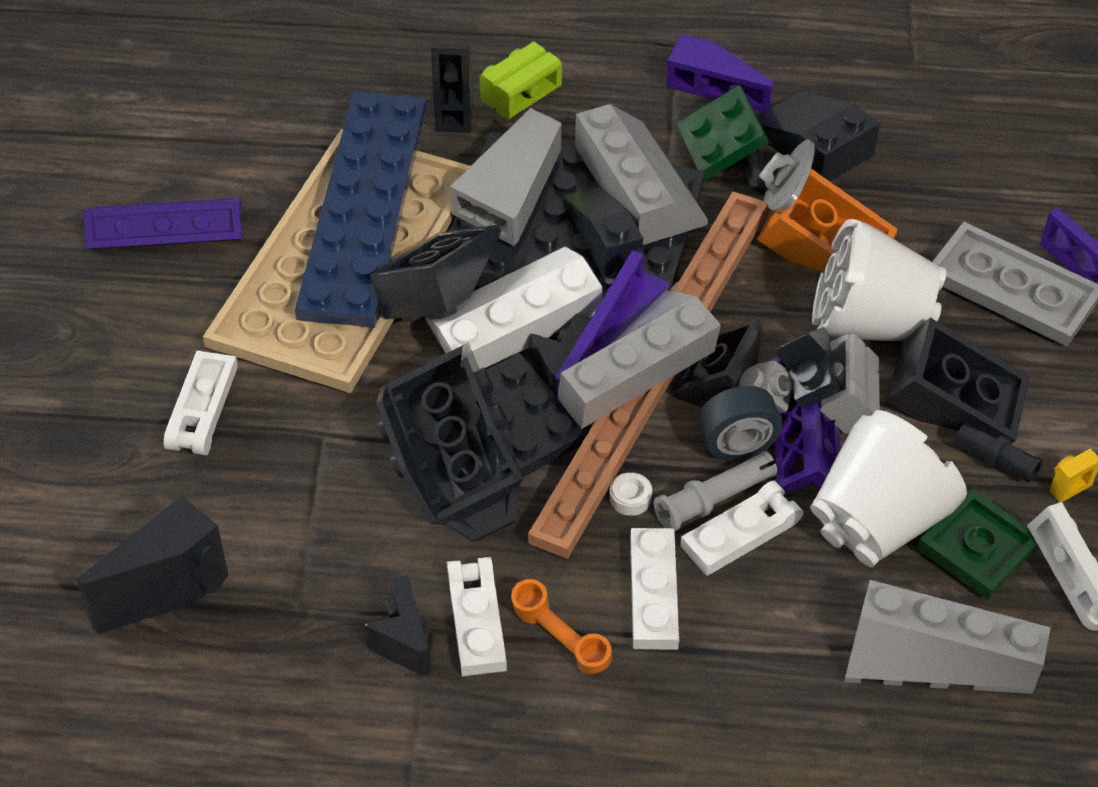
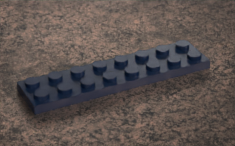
(361, 209)

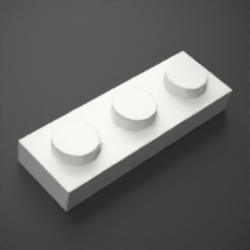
(654, 588)

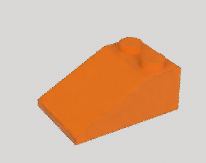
(810, 225)

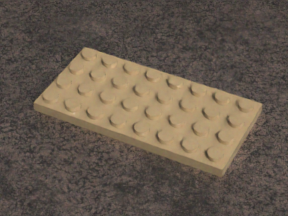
(260, 313)

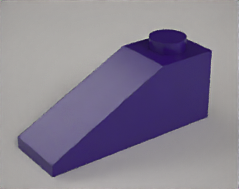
(711, 71)

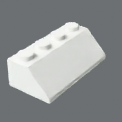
(525, 302)

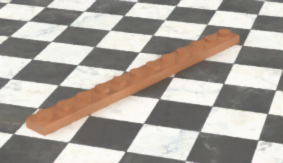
(615, 433)

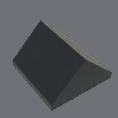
(721, 370)

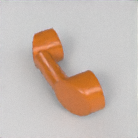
(532, 606)

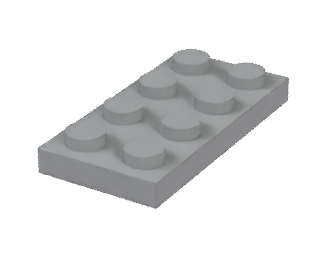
(1017, 283)

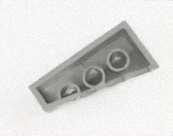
(653, 348)
(943, 643)

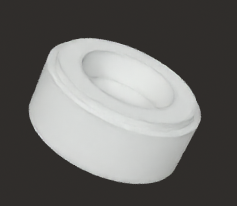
(630, 494)

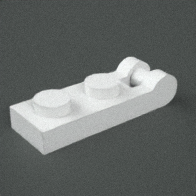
(200, 402)
(740, 529)
(1069, 560)
(476, 618)

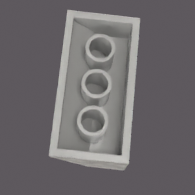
(636, 173)

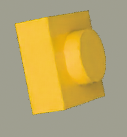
(1074, 475)

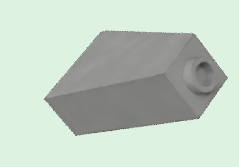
(509, 177)

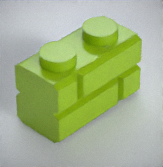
(520, 80)

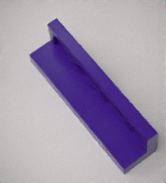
(163, 222)
(1071, 245)
(623, 303)
(816, 444)

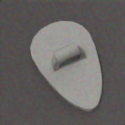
(790, 178)

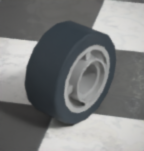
(740, 422)

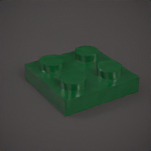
(722, 132)
(979, 544)

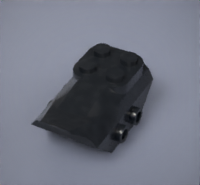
(452, 444)

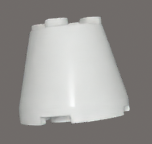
(875, 286)
(885, 488)

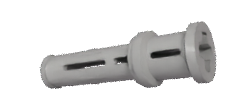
(699, 497)

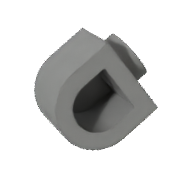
(773, 378)

